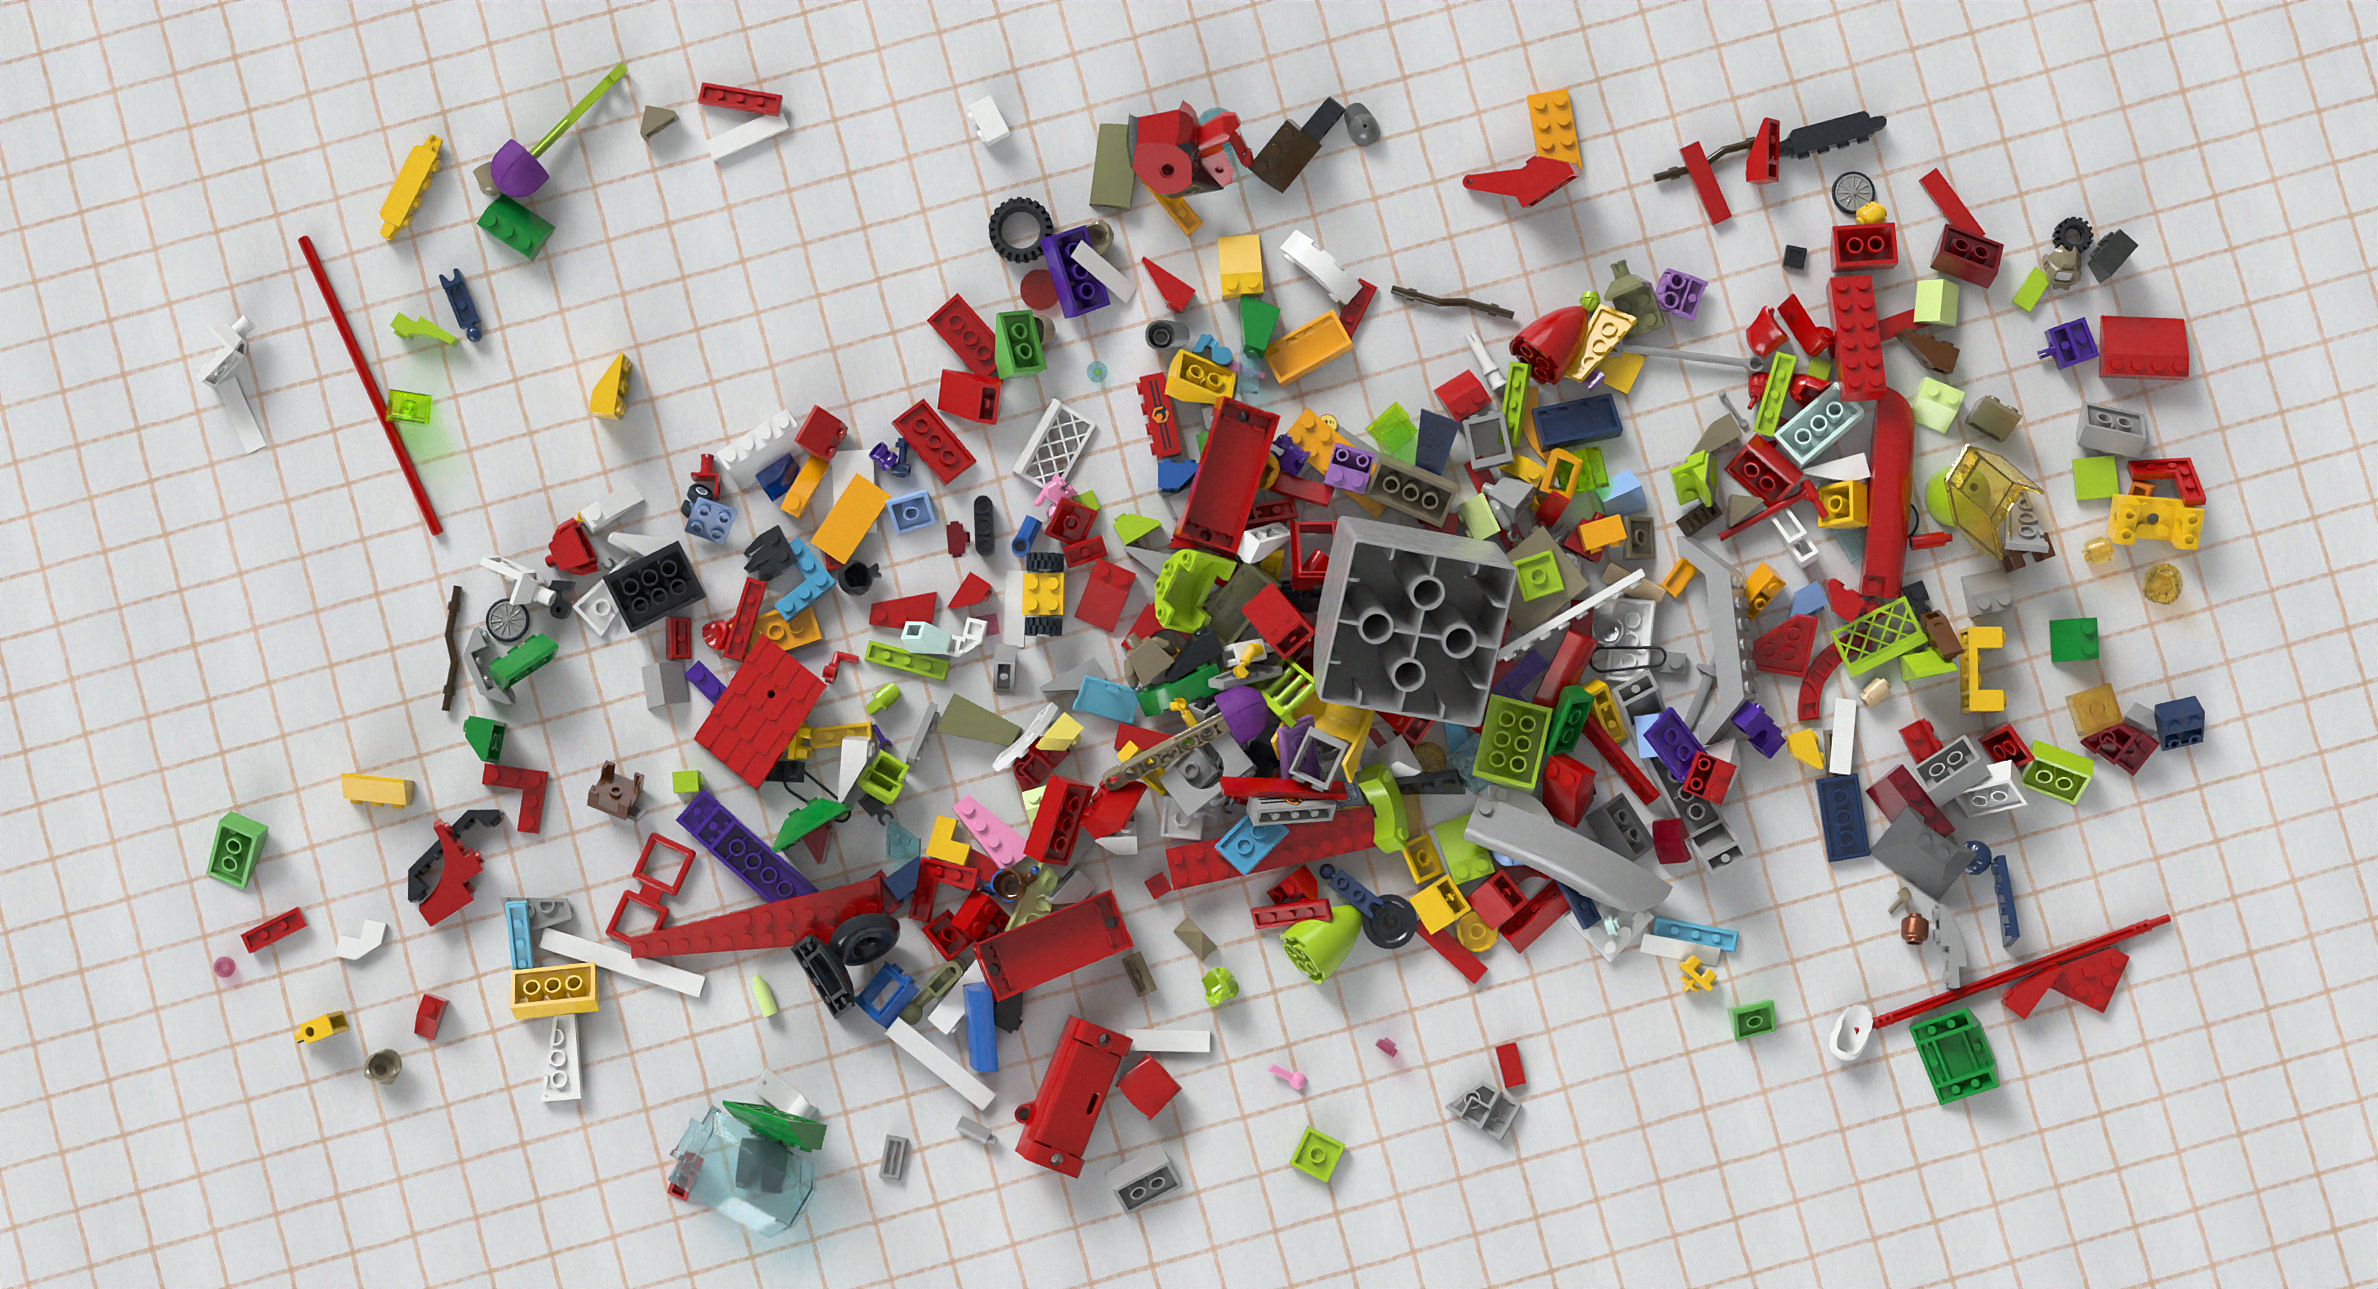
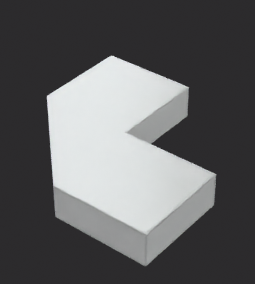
(973, 636)
(371, 938)

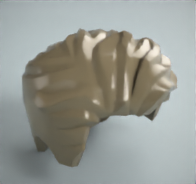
(1100, 235)
(383, 1066)

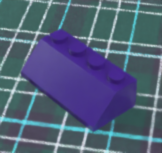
(1075, 286)

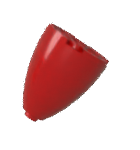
(1551, 343)

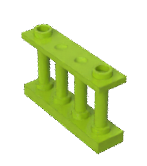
(1275, 703)

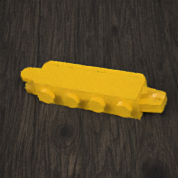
(409, 187)

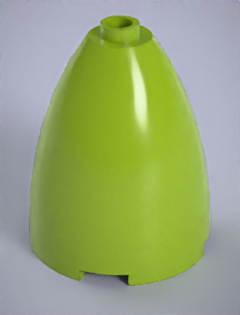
(1936, 498)
(1323, 945)

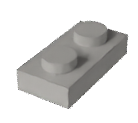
(1674, 663)

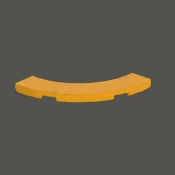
(1528, 425)

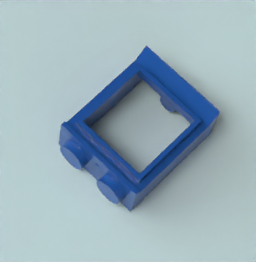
(895, 1003)

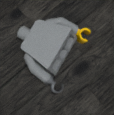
(1509, 501)

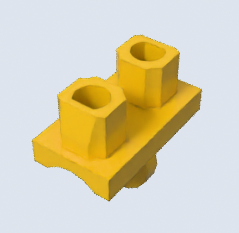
(796, 747)
(1704, 980)

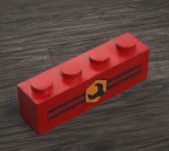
(1160, 416)

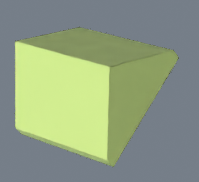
(1936, 302)

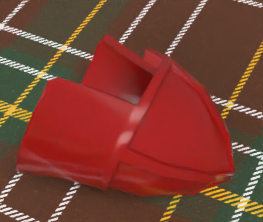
(1806, 388)

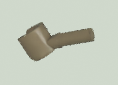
(1904, 895)

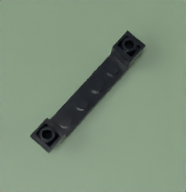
(416, 886)

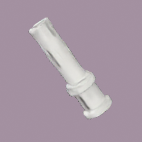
(1490, 370)

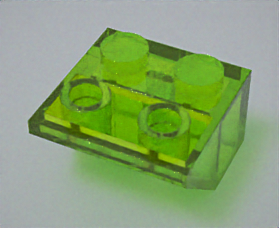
(1592, 474)

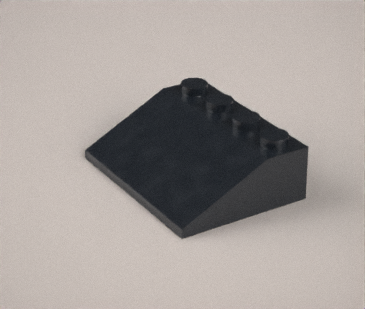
(655, 586)

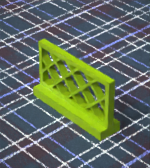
(1886, 653)

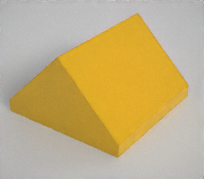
(1422, 859)

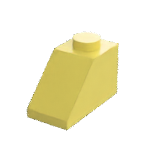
(1061, 734)

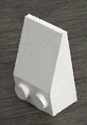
(854, 757)

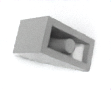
(1005, 668)
(1071, 889)

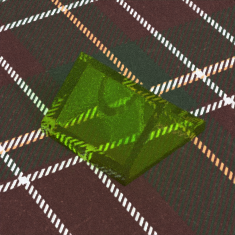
(408, 408)

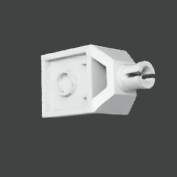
(228, 357)
(528, 581)

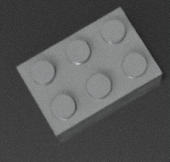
(1951, 771)

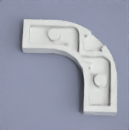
(1019, 748)

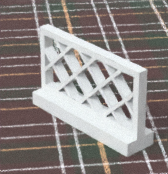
(1038, 436)

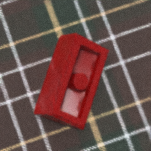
(678, 638)

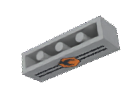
(1289, 810)

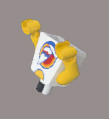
(1243, 654)

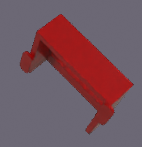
(1306, 579)

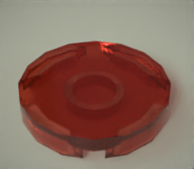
(1038, 290)

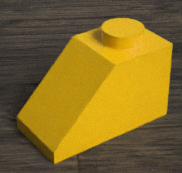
(1525, 470)

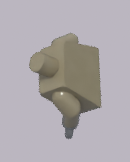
(1147, 659)

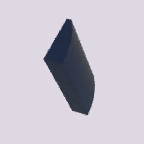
(1576, 422)

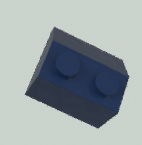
(903, 881)

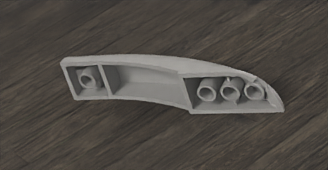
(1565, 857)

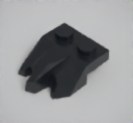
(770, 554)

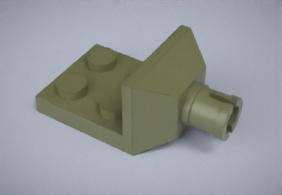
(1634, 297)

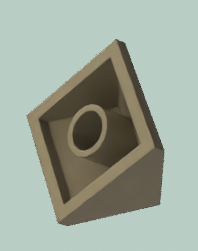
(1640, 538)

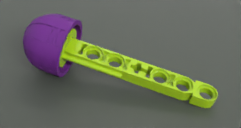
(517, 170)

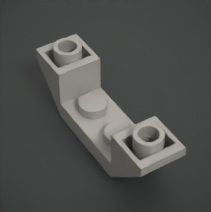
(476, 644)

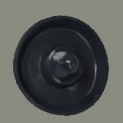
(865, 938)

